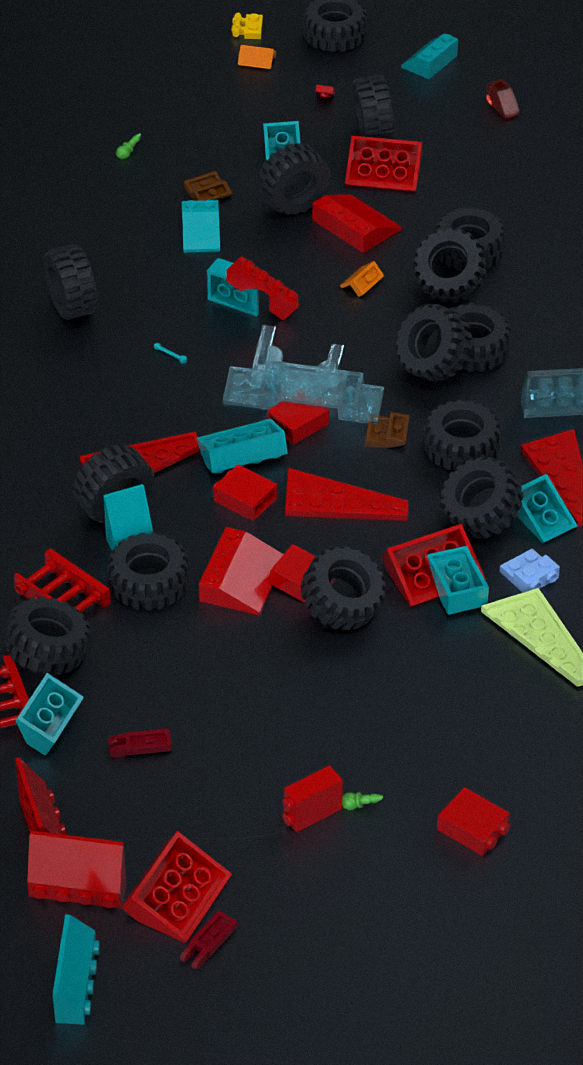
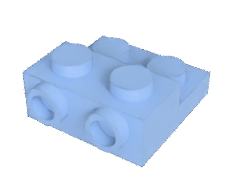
(530, 571)

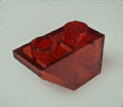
(502, 98)

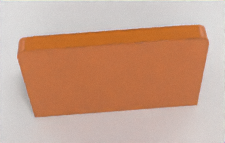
(256, 57)
(364, 278)

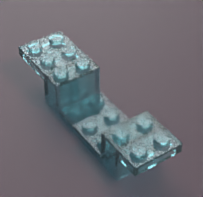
(305, 386)

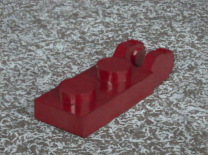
(140, 743)
(209, 939)

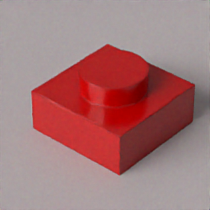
(325, 91)

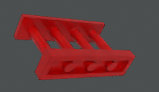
(67, 573)
(15, 686)

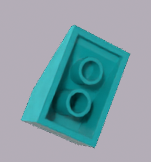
(279, 135)
(201, 226)
(224, 293)
(544, 510)
(126, 514)
(458, 580)

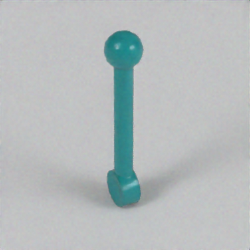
(182, 359)

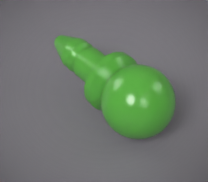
(124, 151)
(351, 801)

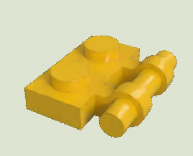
(249, 27)

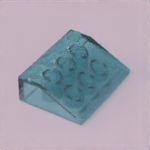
(552, 393)

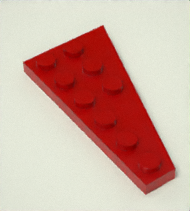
(163, 451)
(562, 462)
(323, 497)

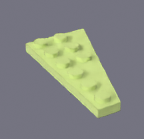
(538, 627)

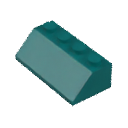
(242, 445)
(75, 972)

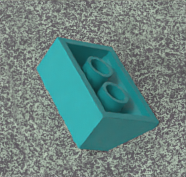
(432, 56)
(47, 713)

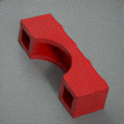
(245, 275)

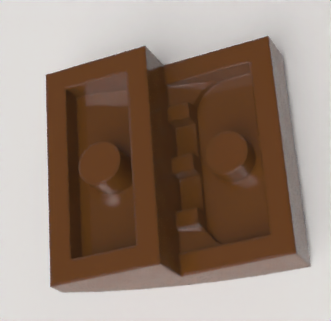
(207, 187)
(388, 432)

